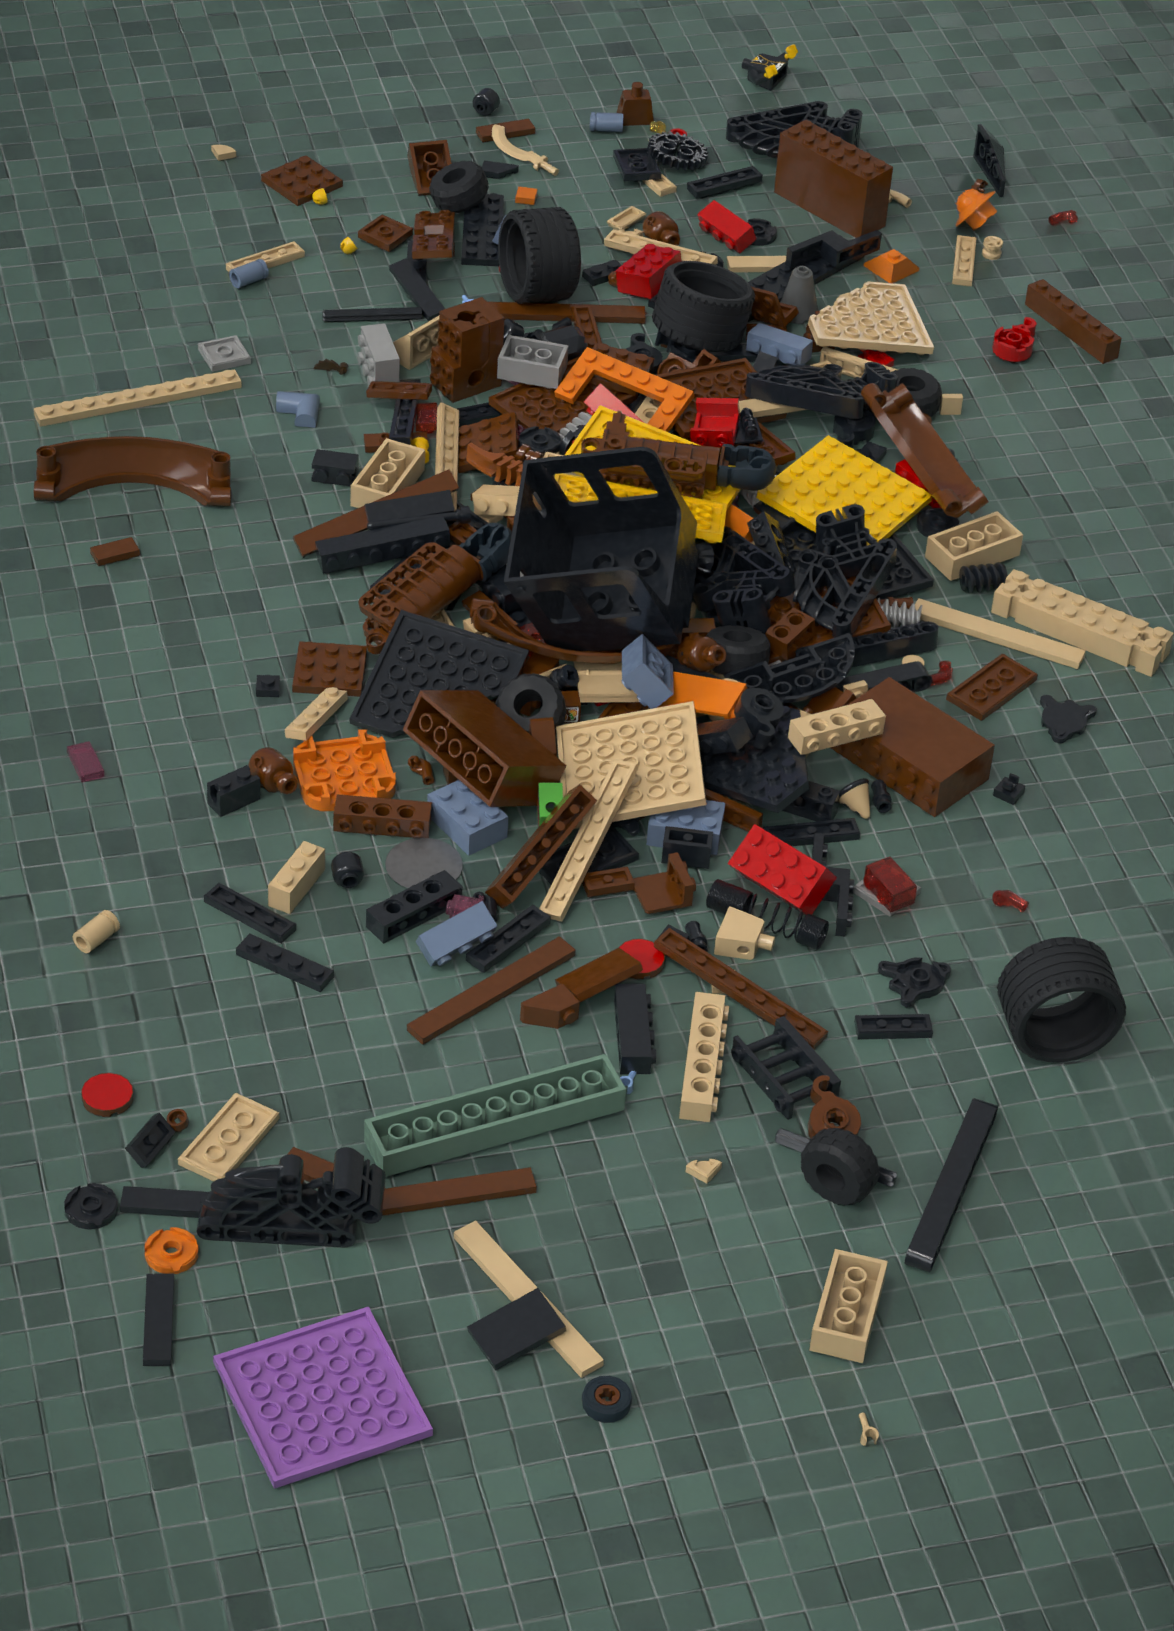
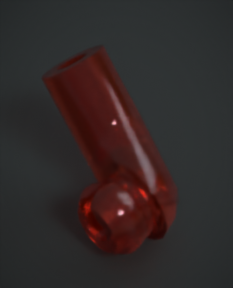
(1061, 216)
(944, 673)
(1009, 898)

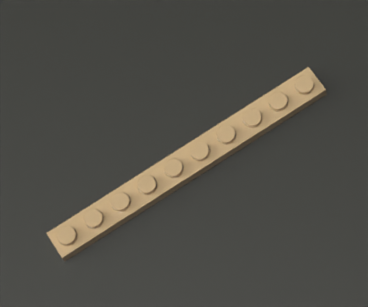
(137, 397)

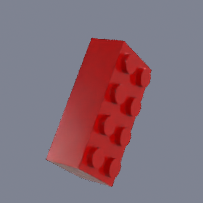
(782, 870)

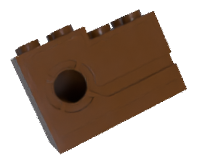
(467, 350)

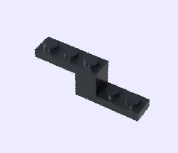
(833, 248)
(839, 890)

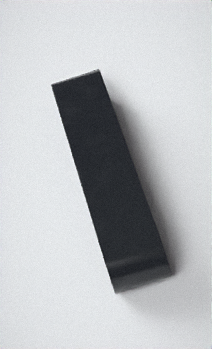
(910, 675)

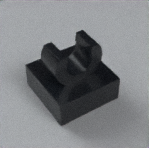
(1009, 789)

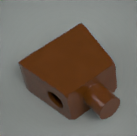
(636, 106)

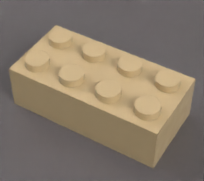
(388, 471)
(974, 543)
(848, 1306)

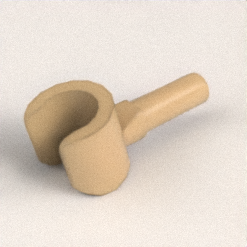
(867, 1430)

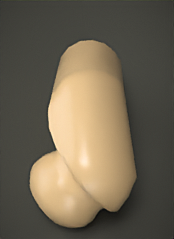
(900, 198)

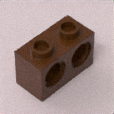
(790, 633)

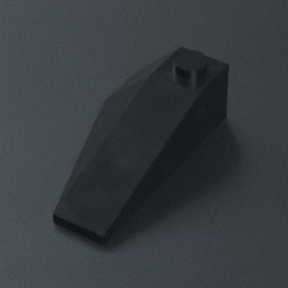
(990, 158)

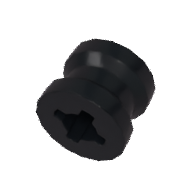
(565, 677)

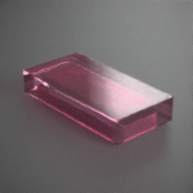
(85, 761)

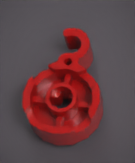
(1015, 343)

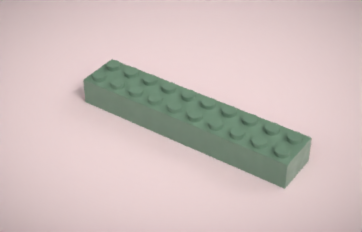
(494, 1115)

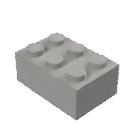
(378, 354)
(532, 362)

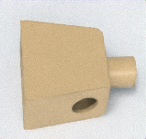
(741, 935)

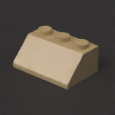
(417, 344)

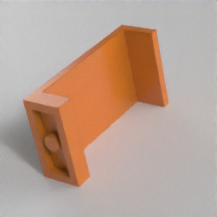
(709, 694)

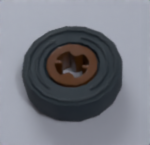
(606, 1410)

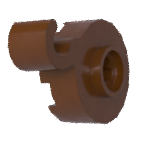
(831, 1109)

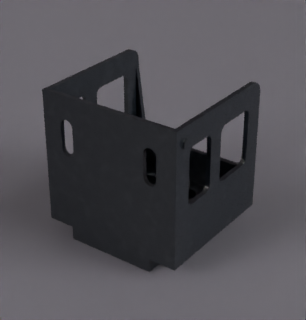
(604, 565)

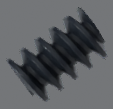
(982, 575)

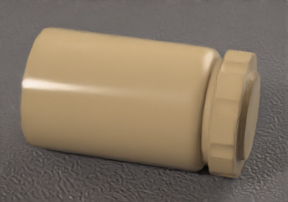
(96, 931)

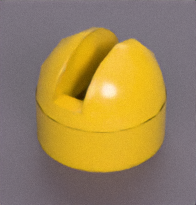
(319, 197)
(348, 246)

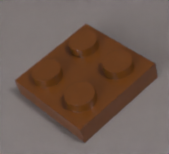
(385, 232)

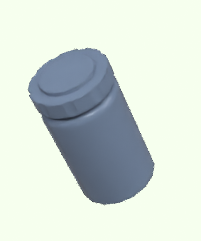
(606, 122)
(248, 273)

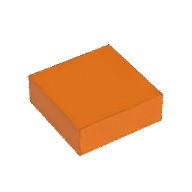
(526, 195)

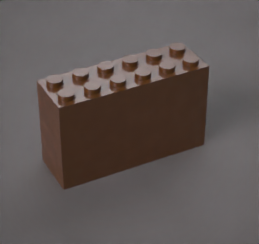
(833, 179)
(482, 746)
(921, 750)

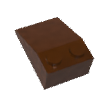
(425, 161)

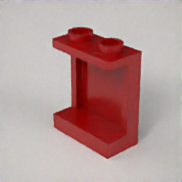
(715, 421)

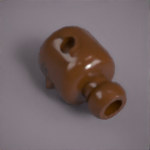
(662, 228)
(700, 653)
(273, 770)

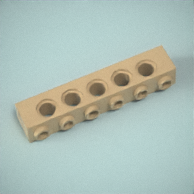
(702, 1057)

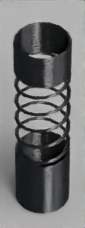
(723, 894)

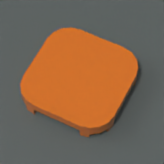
(343, 768)

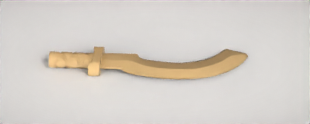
(502, 142)

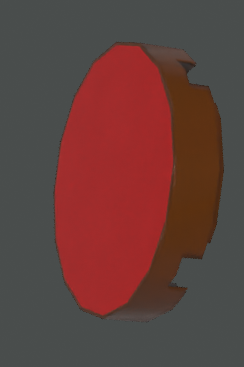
(645, 952)
(107, 1094)

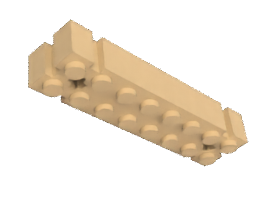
(1082, 622)

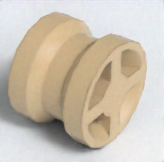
(992, 247)

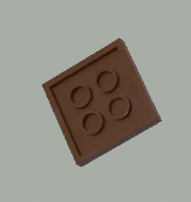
(301, 179)
(637, 360)
(491, 435)
(329, 666)

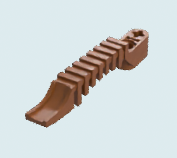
(495, 464)

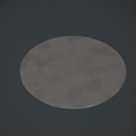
(421, 858)

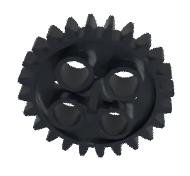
(690, 154)

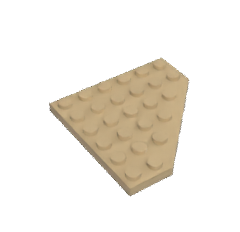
(874, 319)

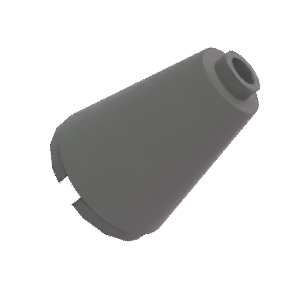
(801, 293)

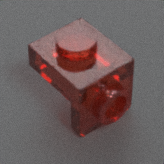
(426, 417)

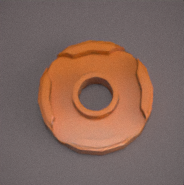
(174, 1262)

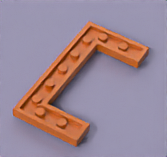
(591, 363)

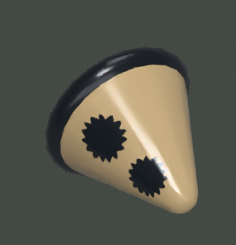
(856, 797)

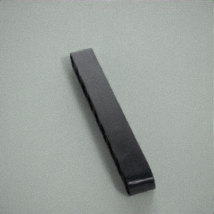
(951, 1185)

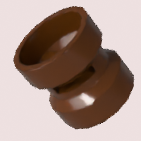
(526, 453)

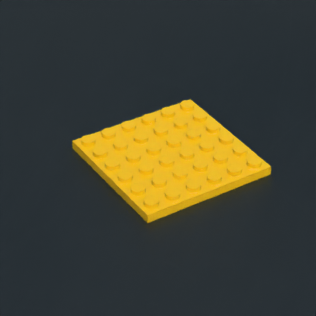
(838, 477)

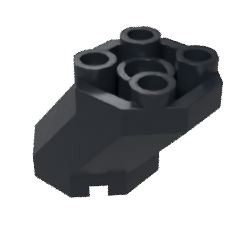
(564, 335)

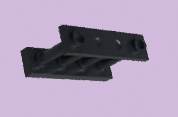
(797, 1050)

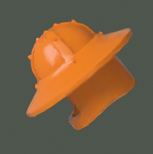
(974, 208)

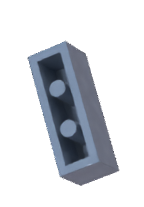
(779, 343)
(457, 934)

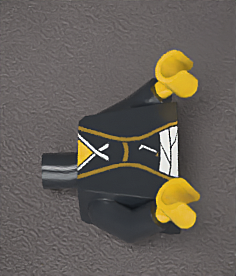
(767, 69)

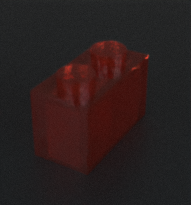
(890, 884)

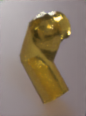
(658, 126)

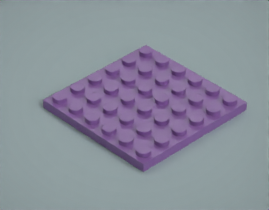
(322, 1397)

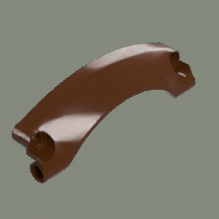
(924, 450)
(101, 461)
(489, 618)

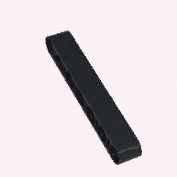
(891, 644)

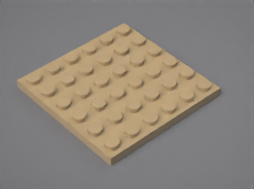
(656, 739)

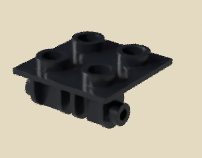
(748, 428)

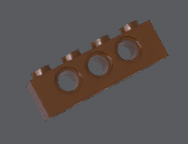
(382, 816)

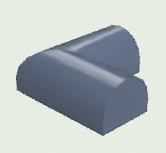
(302, 404)

